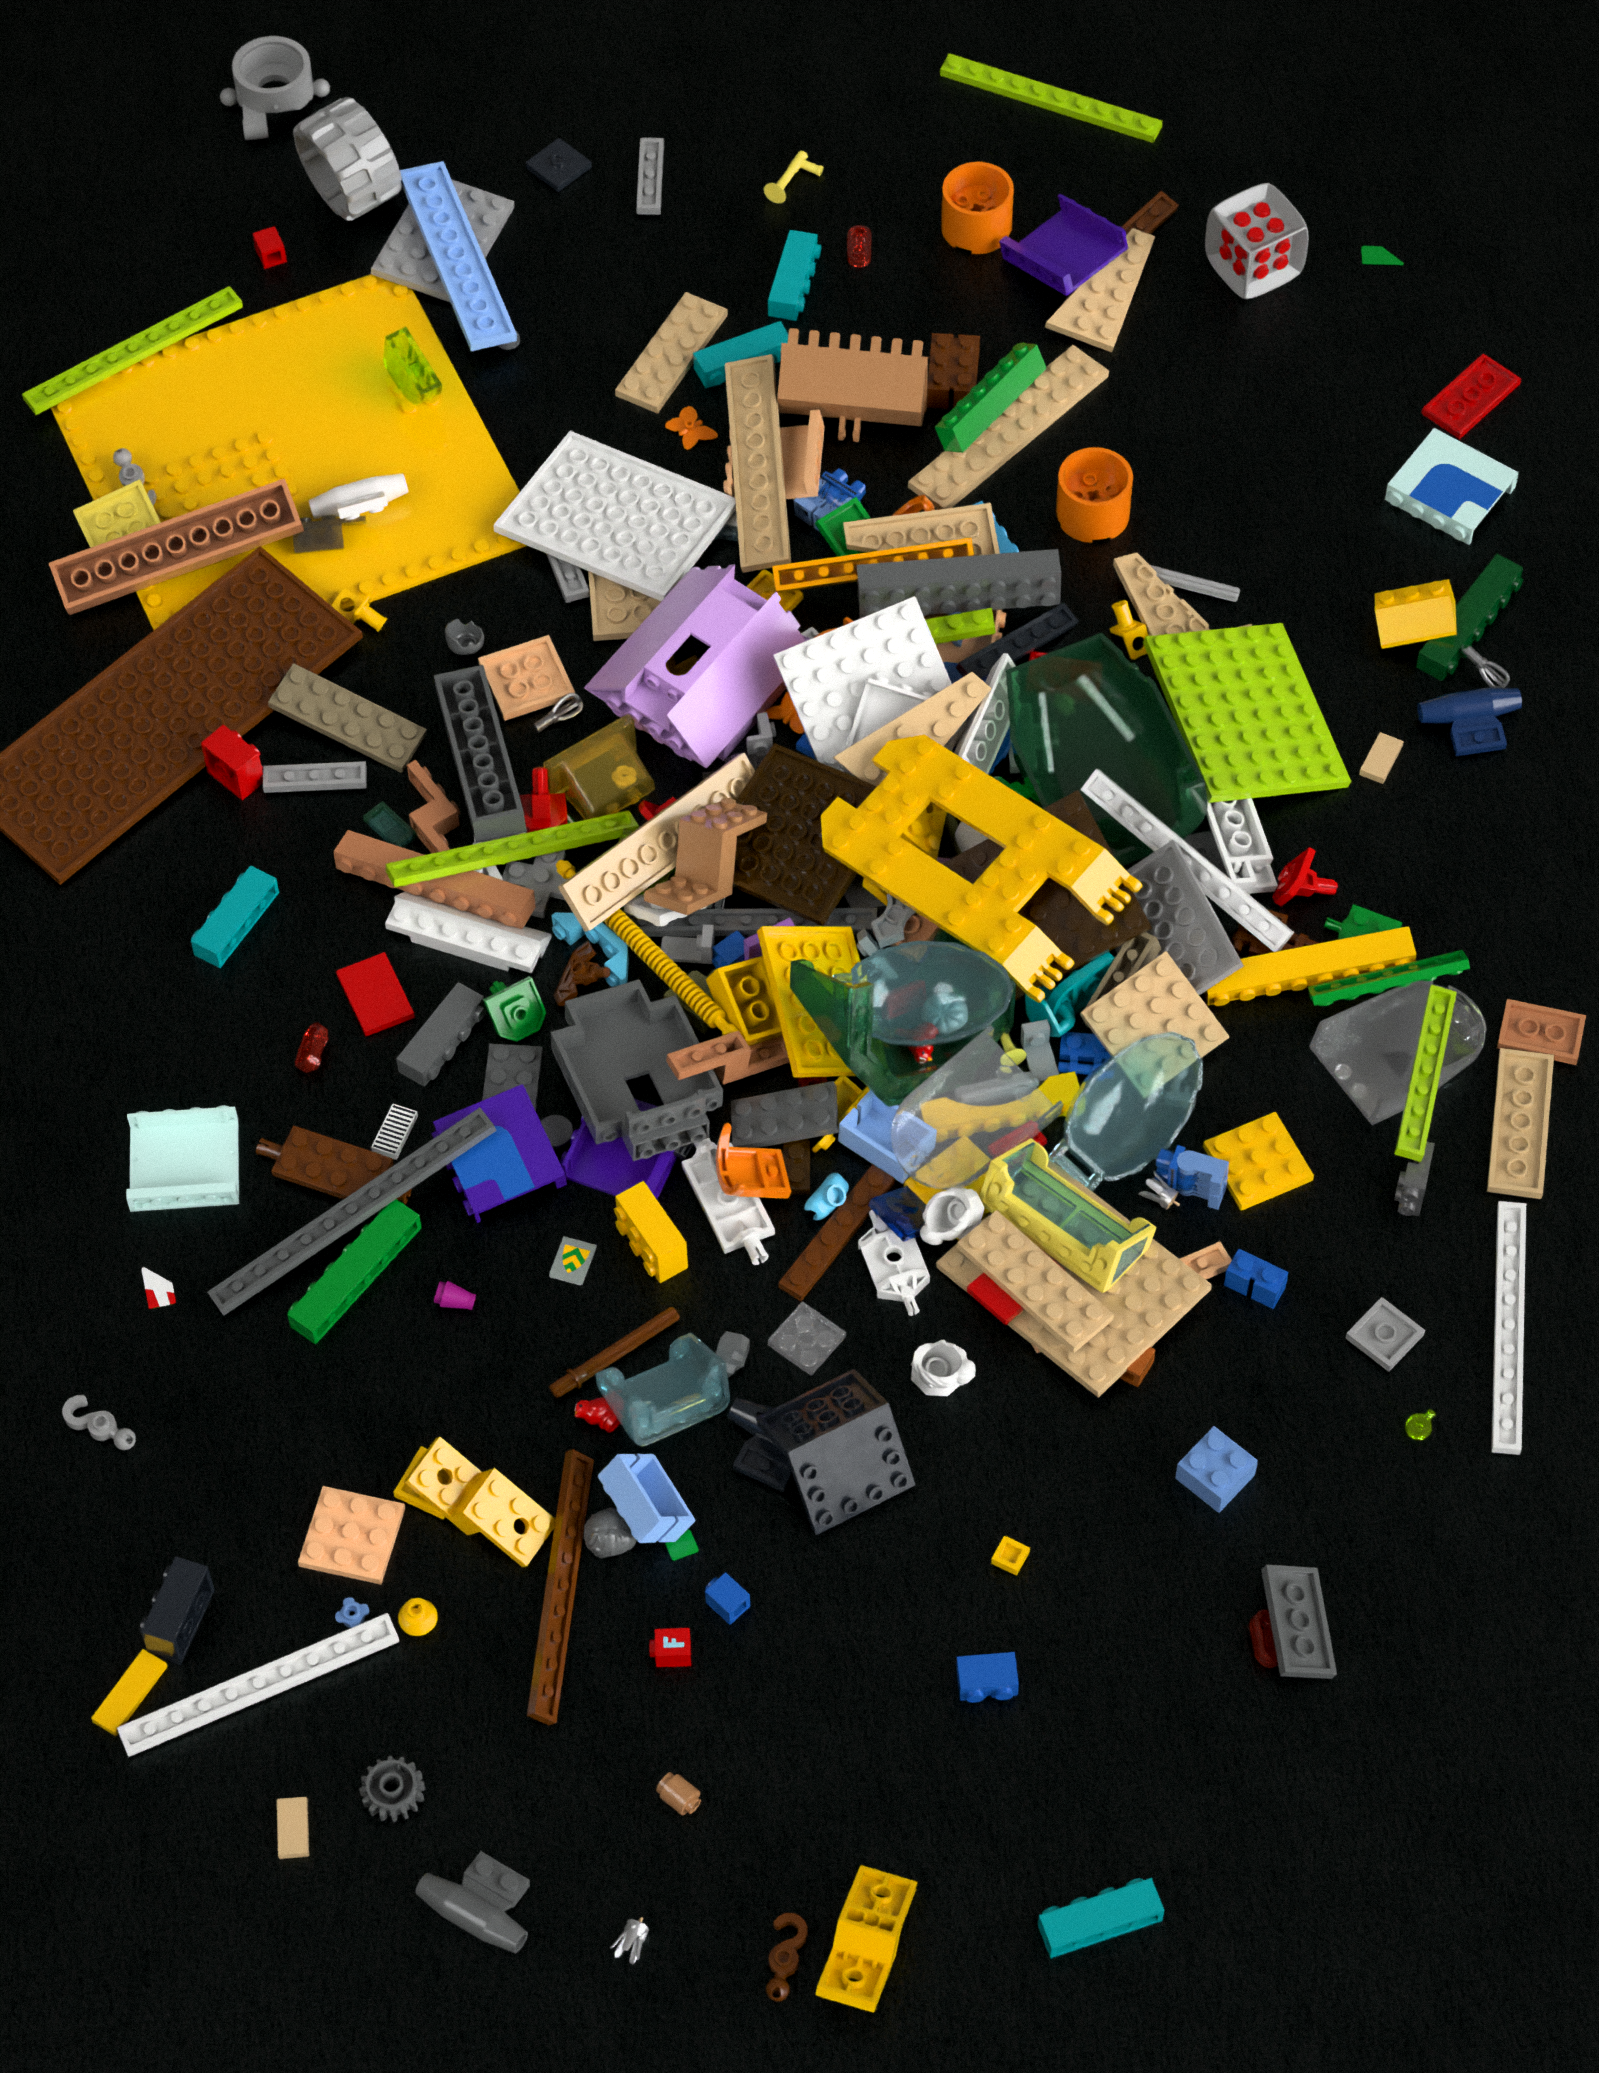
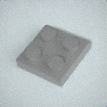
(1385, 1334)

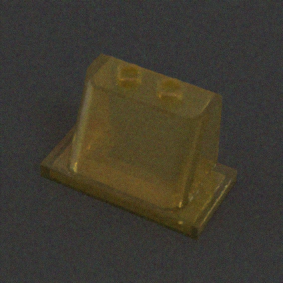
(601, 771)

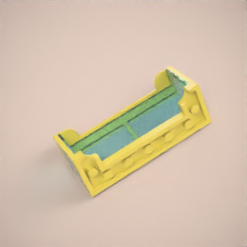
(1063, 1217)

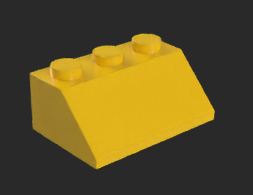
(1415, 613)

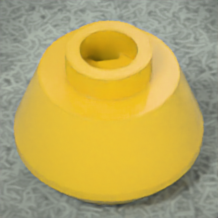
(417, 1617)

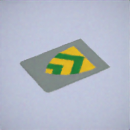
(572, 1260)

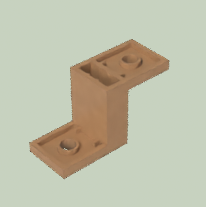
(705, 856)

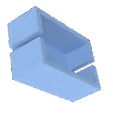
(872, 1135)
(646, 1498)

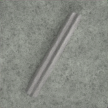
(1197, 584)

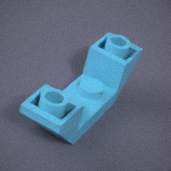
(568, 928)

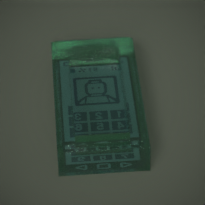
(389, 825)

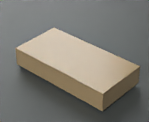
(1381, 758)
(292, 1827)

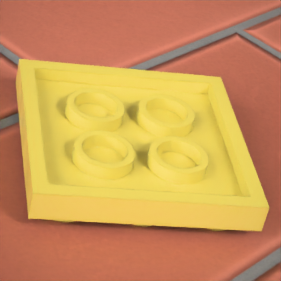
(116, 514)

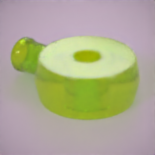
(1421, 1420)

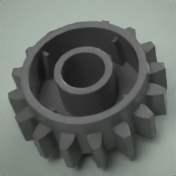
(388, 1774)

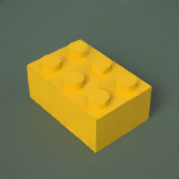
(747, 999)
(650, 1232)

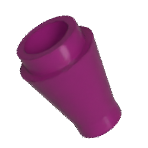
(453, 1296)

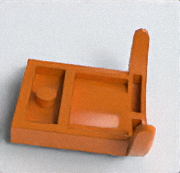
(750, 1170)

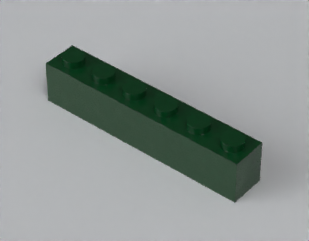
(1473, 613)

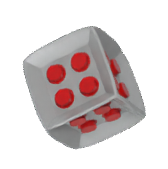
(1256, 240)

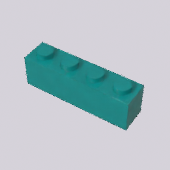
(793, 275)
(711, 361)
(234, 916)
(1100, 1917)

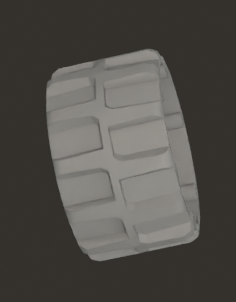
(347, 158)

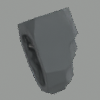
(733, 1350)

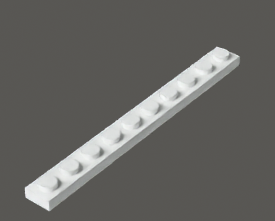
(1211, 879)
(1509, 1328)
(257, 1684)

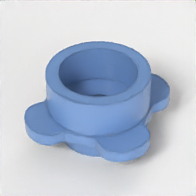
(350, 1605)

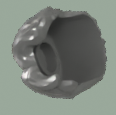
(608, 1534)

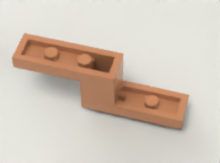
(436, 816)
(728, 1057)

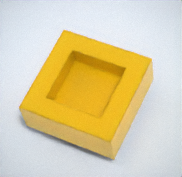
(1010, 1555)

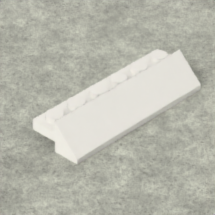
(988, 720)
(1242, 844)
(466, 933)

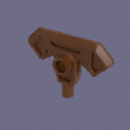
(579, 972)

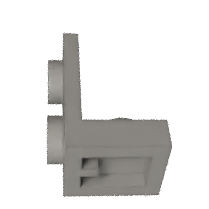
(690, 949)
(1038, 1050)

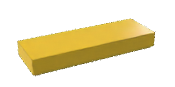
(129, 1692)

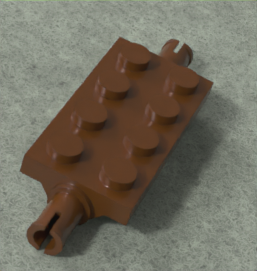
(325, 1163)

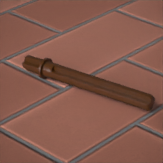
(583, 1372)

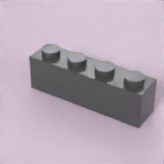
(441, 1034)

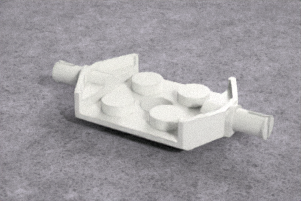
(897, 1279)

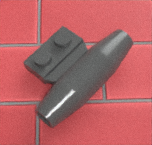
(480, 1901)

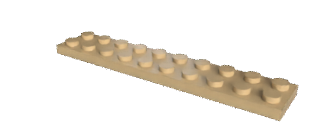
(1040, 405)
(757, 463)
(647, 851)

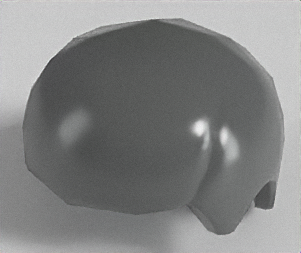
(463, 638)

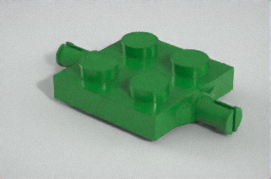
(1361, 922)

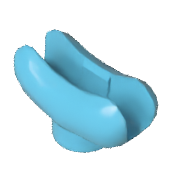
(828, 1196)

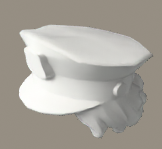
(951, 1215)
(941, 1368)

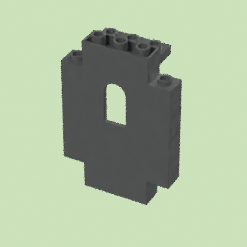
(626, 1036)

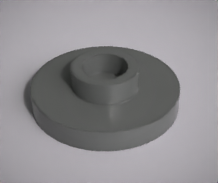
(558, 1130)

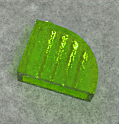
(410, 368)

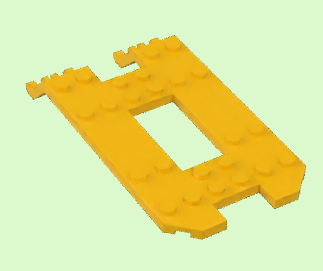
(986, 911)

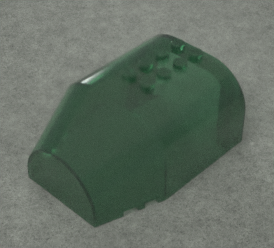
(1099, 712)

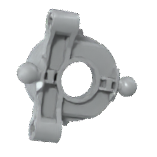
(267, 61)

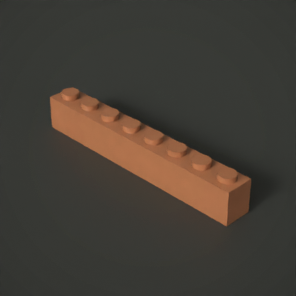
(465, 891)

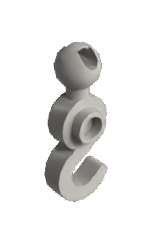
(130, 472)
(100, 1424)

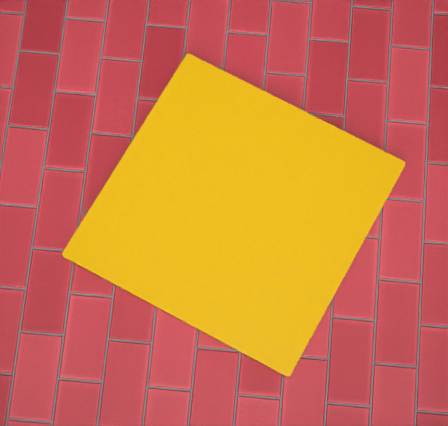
(313, 404)

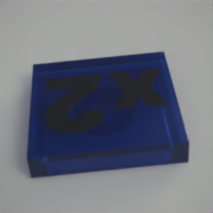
(900, 1212)

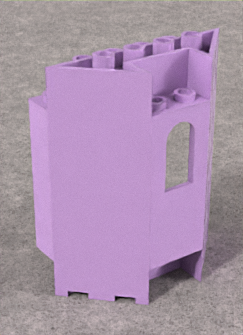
(735, 680)

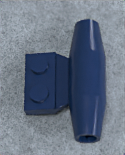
(1472, 717)

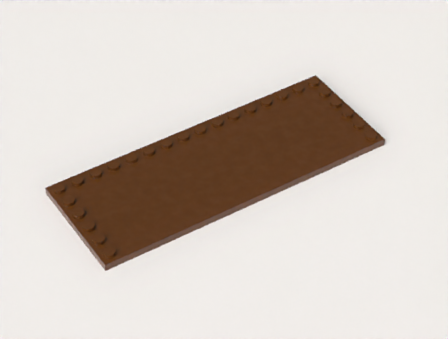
(142, 720)

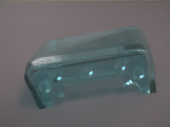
(669, 1395)

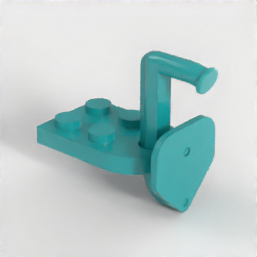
(1069, 996)

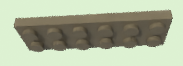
(347, 718)

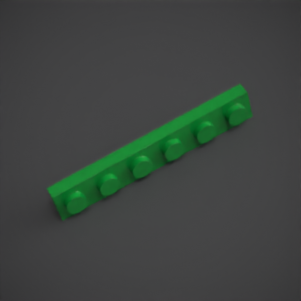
(1399, 976)

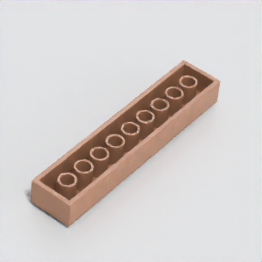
(176, 546)

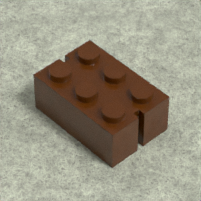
(952, 367)

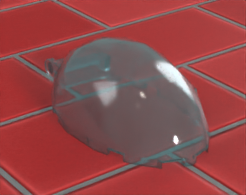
(932, 992)
(1130, 1108)

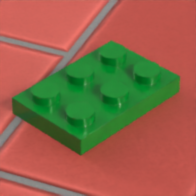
(832, 526)

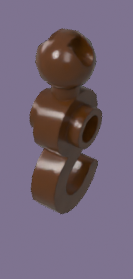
(784, 1957)

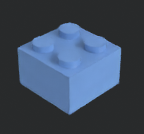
(1216, 1469)

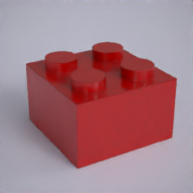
(233, 761)

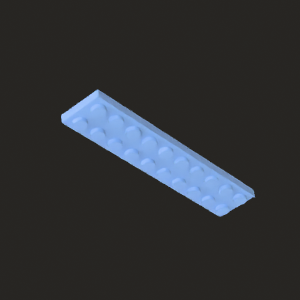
(457, 256)

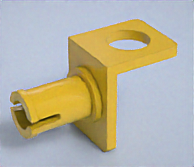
(360, 611)
(1128, 628)

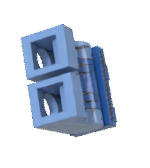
(831, 494)
(1194, 1174)

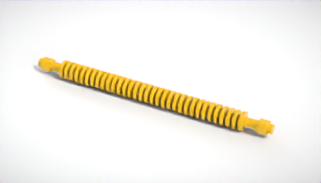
(661, 964)

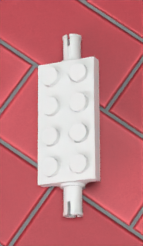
(734, 1219)

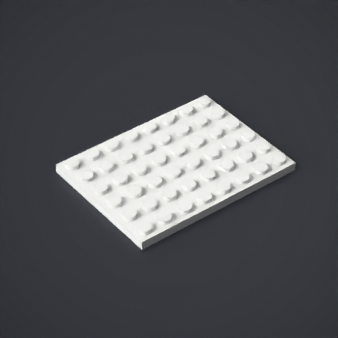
(616, 516)

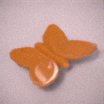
(692, 431)
(788, 712)

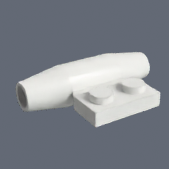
(359, 497)

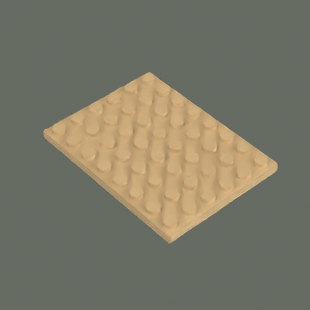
(1143, 1302)

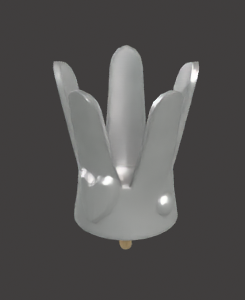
(1166, 1194)
(635, 1933)

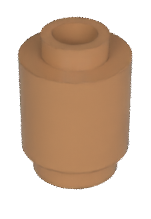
(678, 1793)

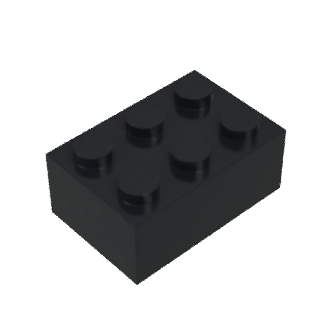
(177, 1610)

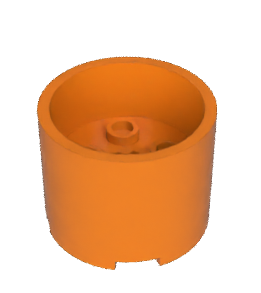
(977, 207)
(1094, 494)

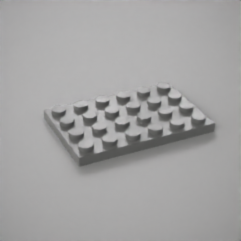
(406, 256)
(1183, 918)

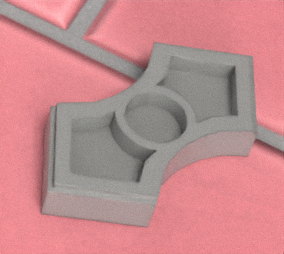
(890, 925)

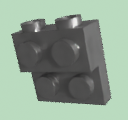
(1413, 1184)

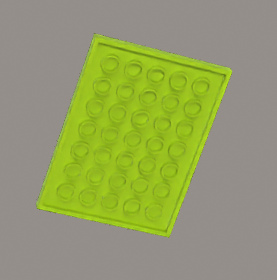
(1246, 712)

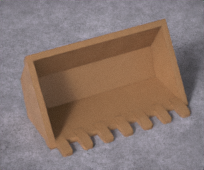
(853, 381)

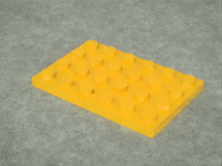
(831, 952)

